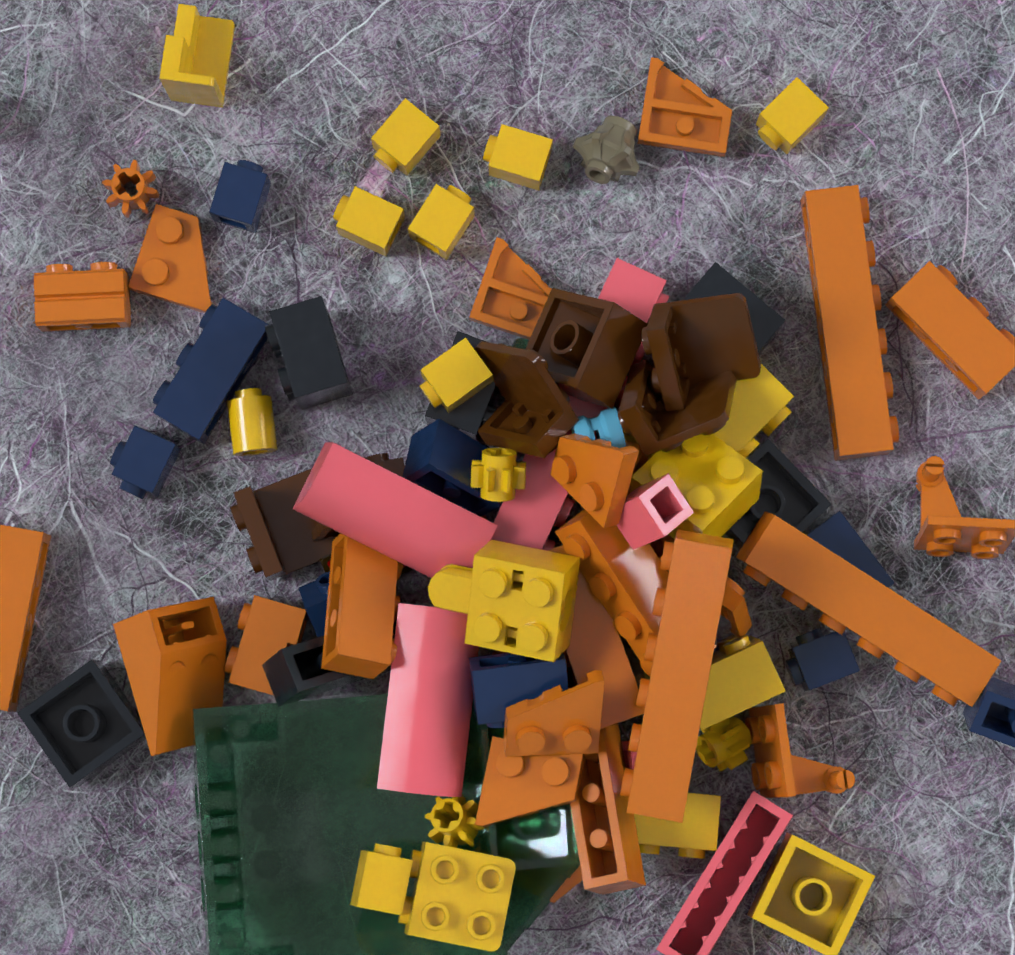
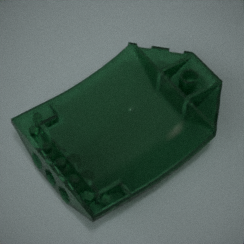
(295, 800)

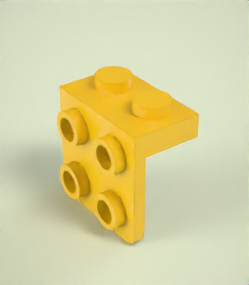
(458, 896)

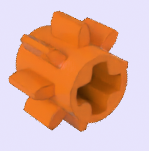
(141, 182)

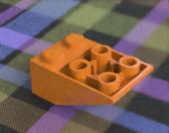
(173, 667)

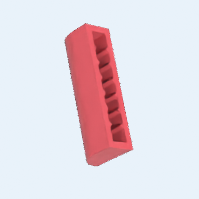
(390, 513)
(427, 704)
(726, 878)

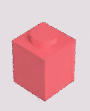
(653, 511)

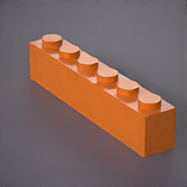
(848, 323)
(867, 609)
(679, 674)
(601, 823)

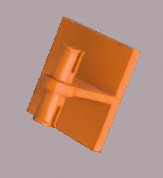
(945, 530)
(779, 772)

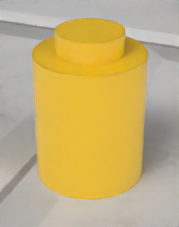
(252, 423)

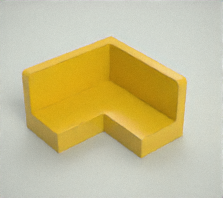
(197, 58)

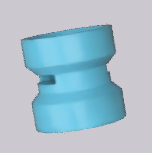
(606, 427)

